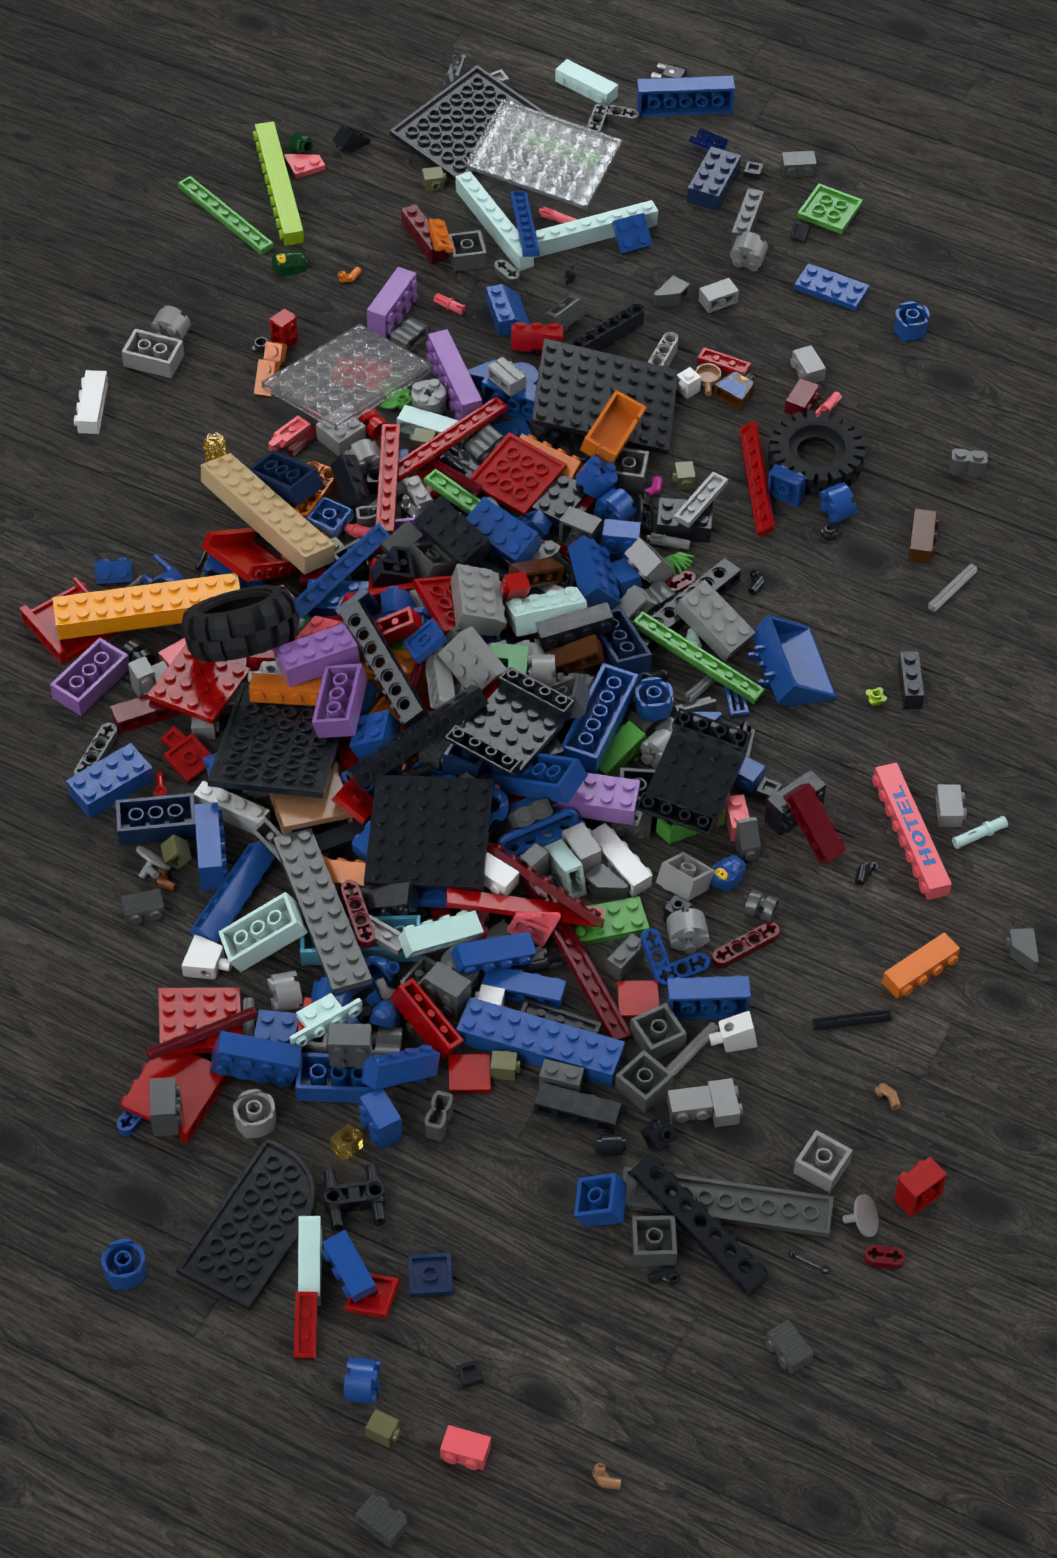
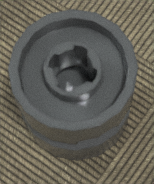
(760, 905)

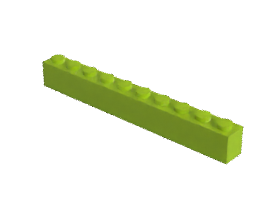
(278, 184)

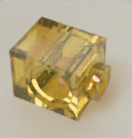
(346, 1149)

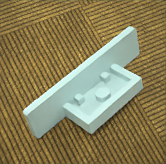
(319, 1015)

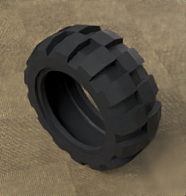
(240, 623)

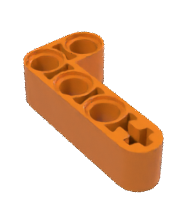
(326, 490)

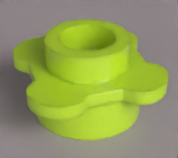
(876, 696)

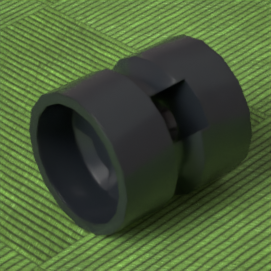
(137, 650)

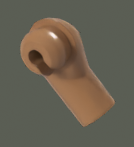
(891, 1094)
(603, 1478)

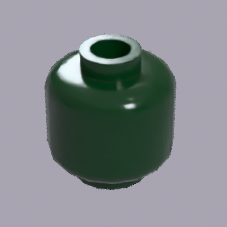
(300, 143)

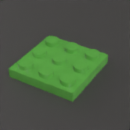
(830, 208)

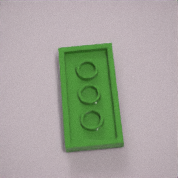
(621, 920)

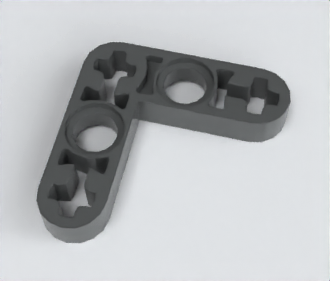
(607, 110)

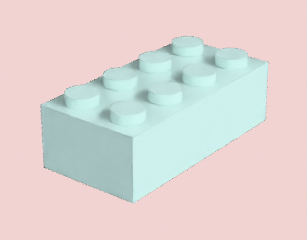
(525, 612)
(263, 932)

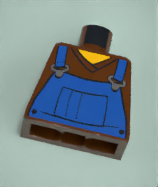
(735, 390)

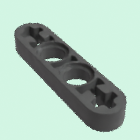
(97, 753)

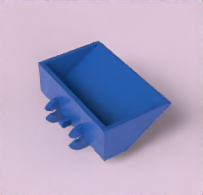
(791, 662)

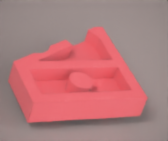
(303, 164)
(537, 923)

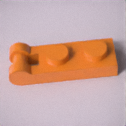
(440, 235)

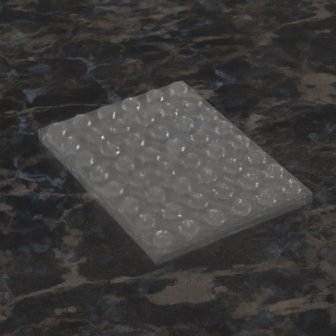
(543, 154)
(347, 376)

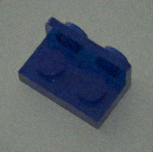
(708, 139)

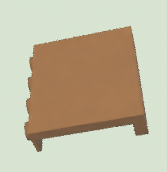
(301, 811)

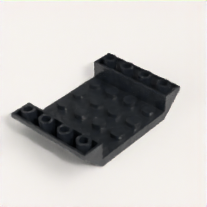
(514, 724)
(695, 772)

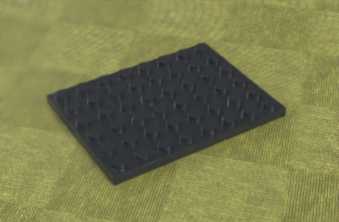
(454, 120)
(580, 381)
(273, 750)

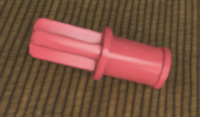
(449, 304)

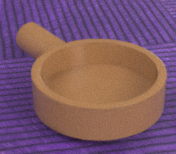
(710, 375)

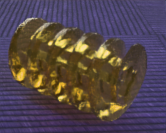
(214, 446)

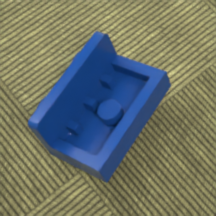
(113, 571)

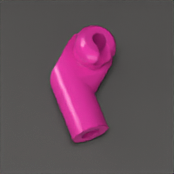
(656, 487)

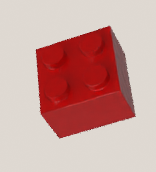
(920, 1186)

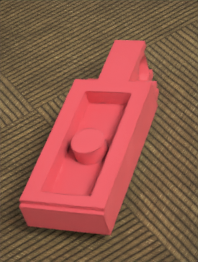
(288, 433)

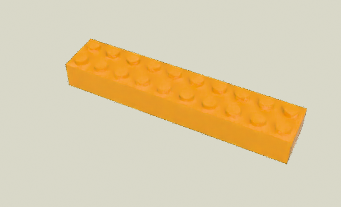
(135, 606)

